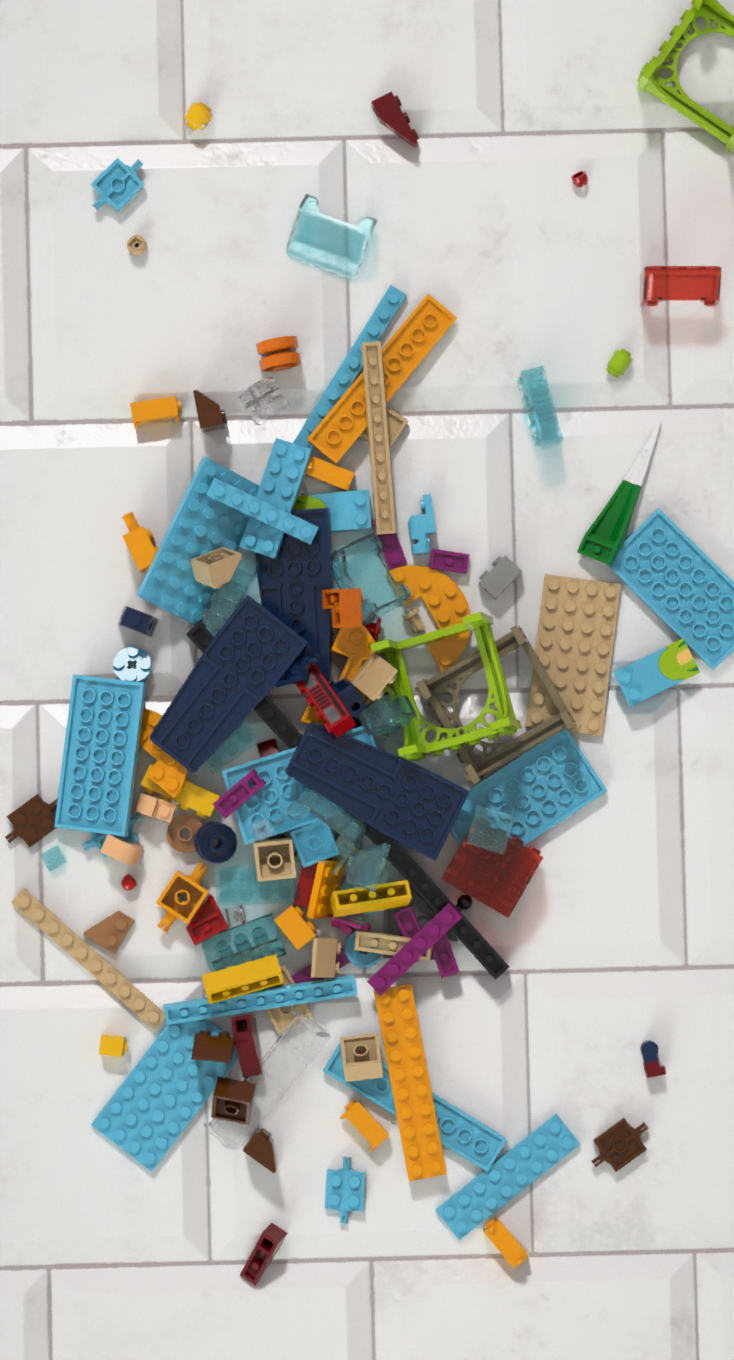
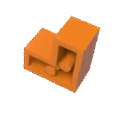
(345, 607)

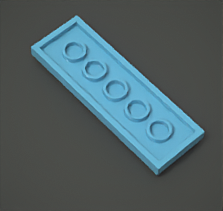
(279, 488)

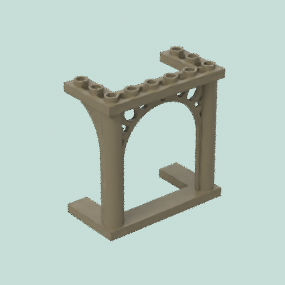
(479, 767)

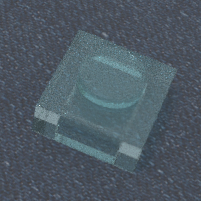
(53, 858)

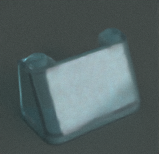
(362, 567)

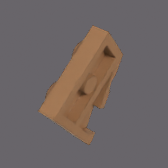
(111, 931)

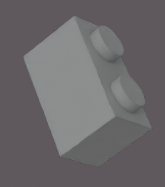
(499, 577)

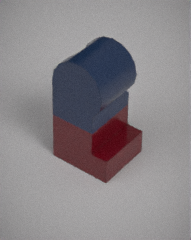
(650, 1061)

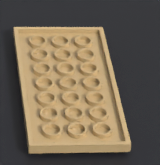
(575, 650)

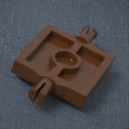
(32, 820)
(619, 1144)

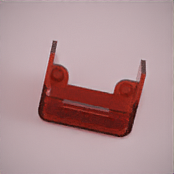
(680, 284)

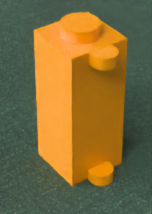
(155, 410)
(329, 474)
(365, 1123)
(505, 1242)

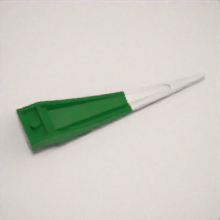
(610, 528)

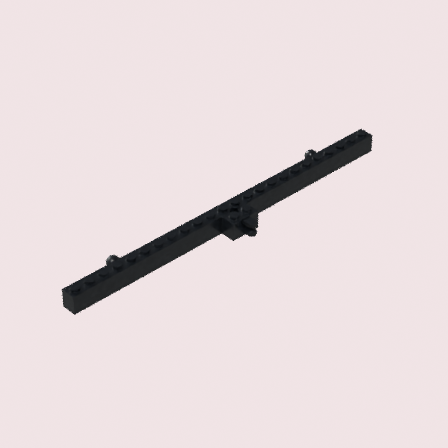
(397, 855)

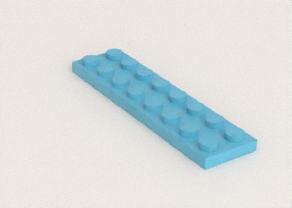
(507, 1176)

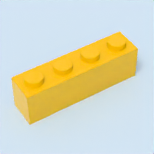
(190, 797)
(362, 900)
(242, 979)

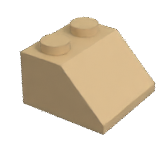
(215, 567)
(274, 859)
(324, 957)
(361, 1057)

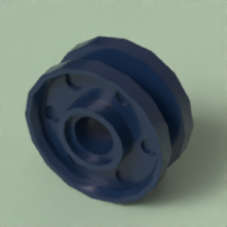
(226, 842)

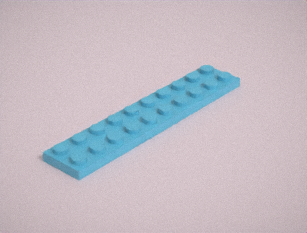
(456, 1128)

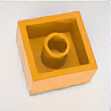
(295, 926)

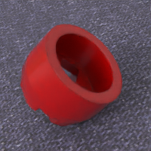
(580, 178)
(128, 882)

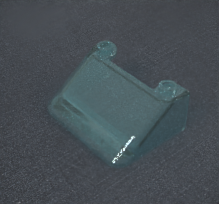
(327, 241)

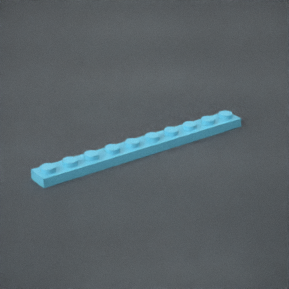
(352, 363)
(262, 999)

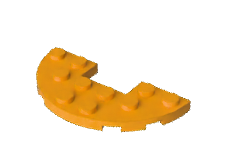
(445, 605)
(356, 646)
(166, 771)

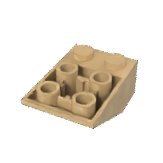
(374, 676)

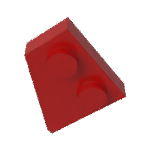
(207, 922)

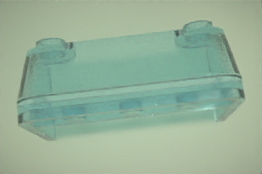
(349, 827)
(365, 872)

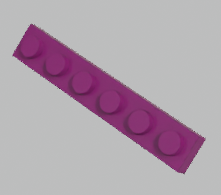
(415, 948)

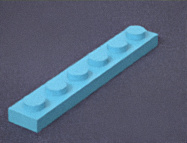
(262, 511)

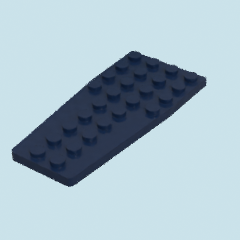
(294, 585)
(227, 683)
(379, 788)

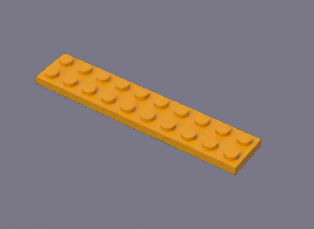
(399, 360)
(410, 1082)

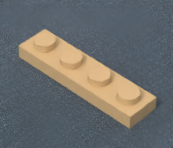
(383, 943)

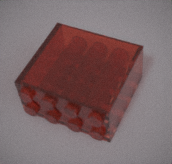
(491, 876)

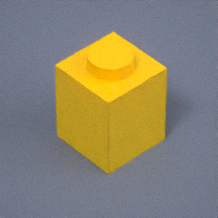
(113, 1045)

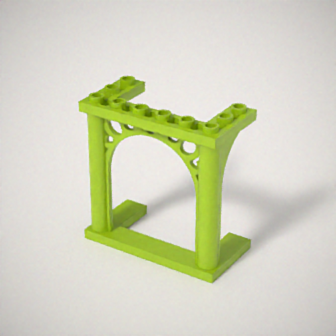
(652, 82)
(415, 742)

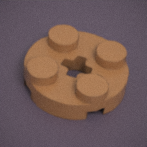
(175, 828)

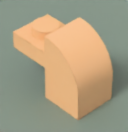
(155, 807)
(122, 849)

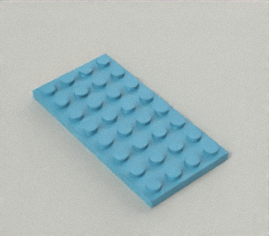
(196, 529)
(680, 586)
(100, 755)
(535, 789)
(277, 794)
(162, 1094)

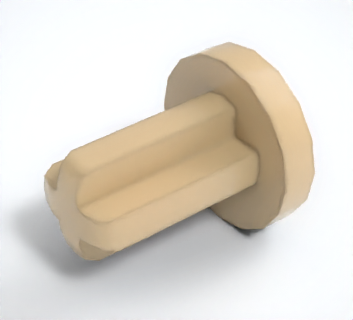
(413, 618)

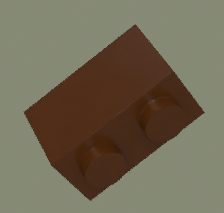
(209, 413)
(213, 1047)
(233, 1100)
(262, 1149)

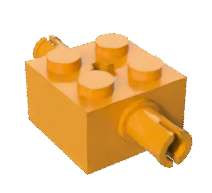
(139, 543)
(171, 901)

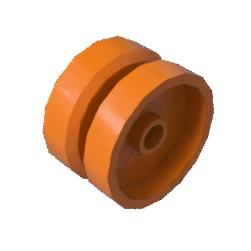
(278, 353)

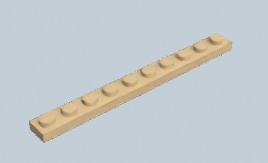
(378, 438)
(89, 958)

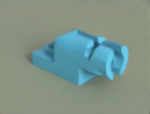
(421, 526)

